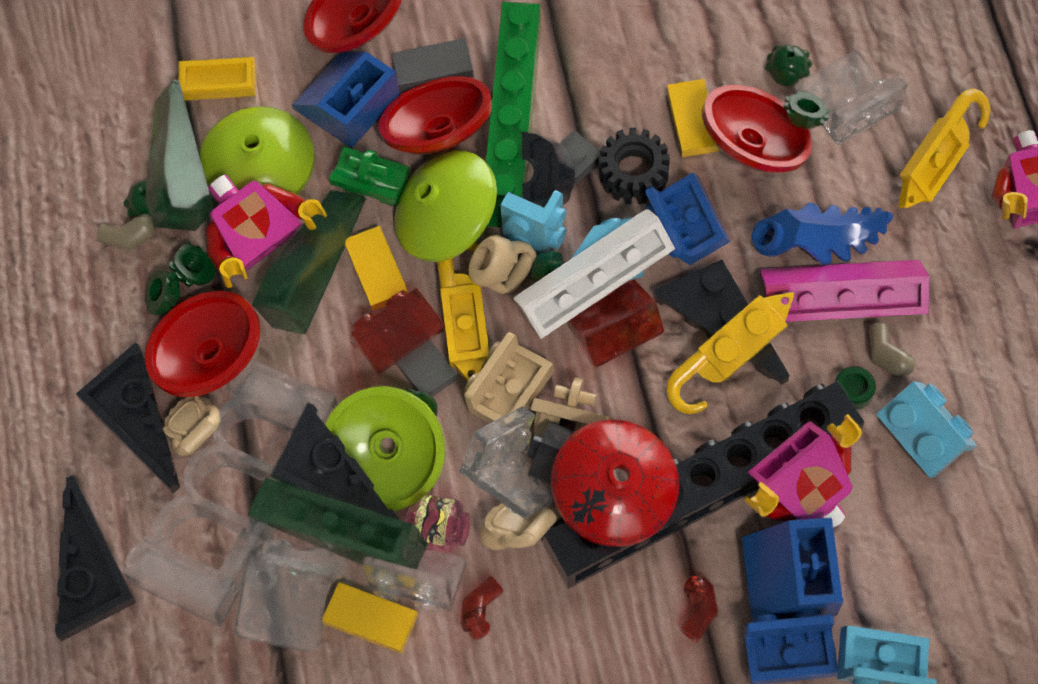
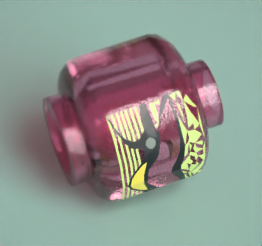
(440, 522)

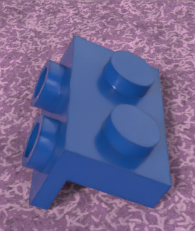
(688, 219)
(790, 648)

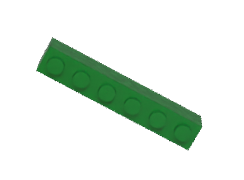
(513, 99)

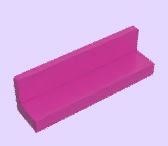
(850, 289)

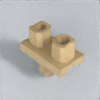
(554, 412)

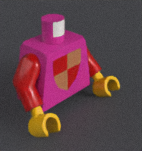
(1017, 183)
(253, 224)
(806, 474)

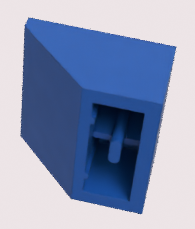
(349, 96)
(792, 569)

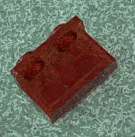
(617, 323)
(396, 330)

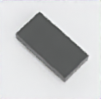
(431, 63)
(427, 369)

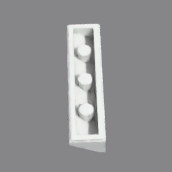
(594, 273)

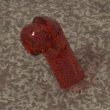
(705, 607)
(474, 608)

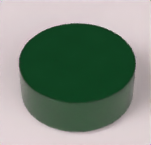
(858, 385)

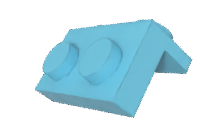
(534, 224)
(927, 427)
(882, 657)

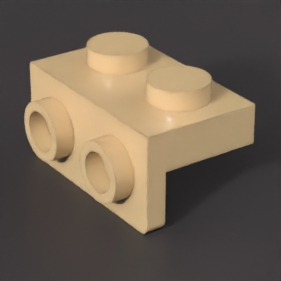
(507, 380)

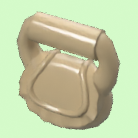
(494, 261)
(191, 424)
(509, 530)

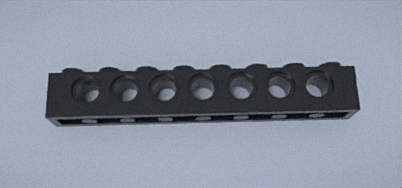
(823, 404)

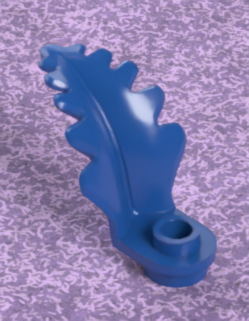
(820, 232)

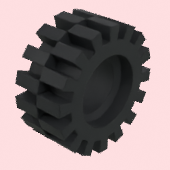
(635, 146)

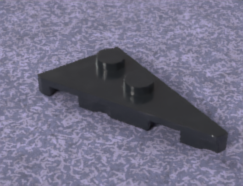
(709, 302)
(128, 407)
(320, 465)
(90, 576)

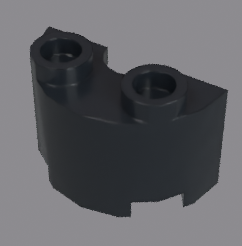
(551, 167)

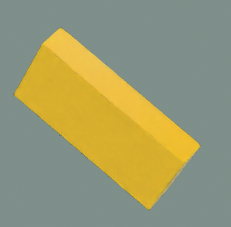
(218, 78)
(686, 110)
(375, 266)
(370, 617)

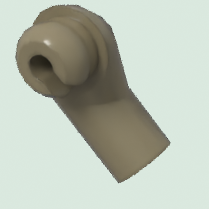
(130, 235)
(886, 354)

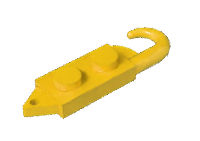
(940, 150)
(463, 319)
(731, 347)

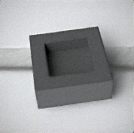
(583, 153)

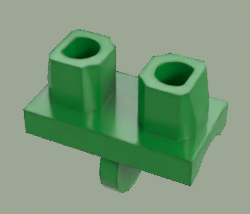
(369, 175)

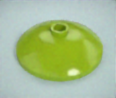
(281, 158)
(445, 206)
(420, 449)

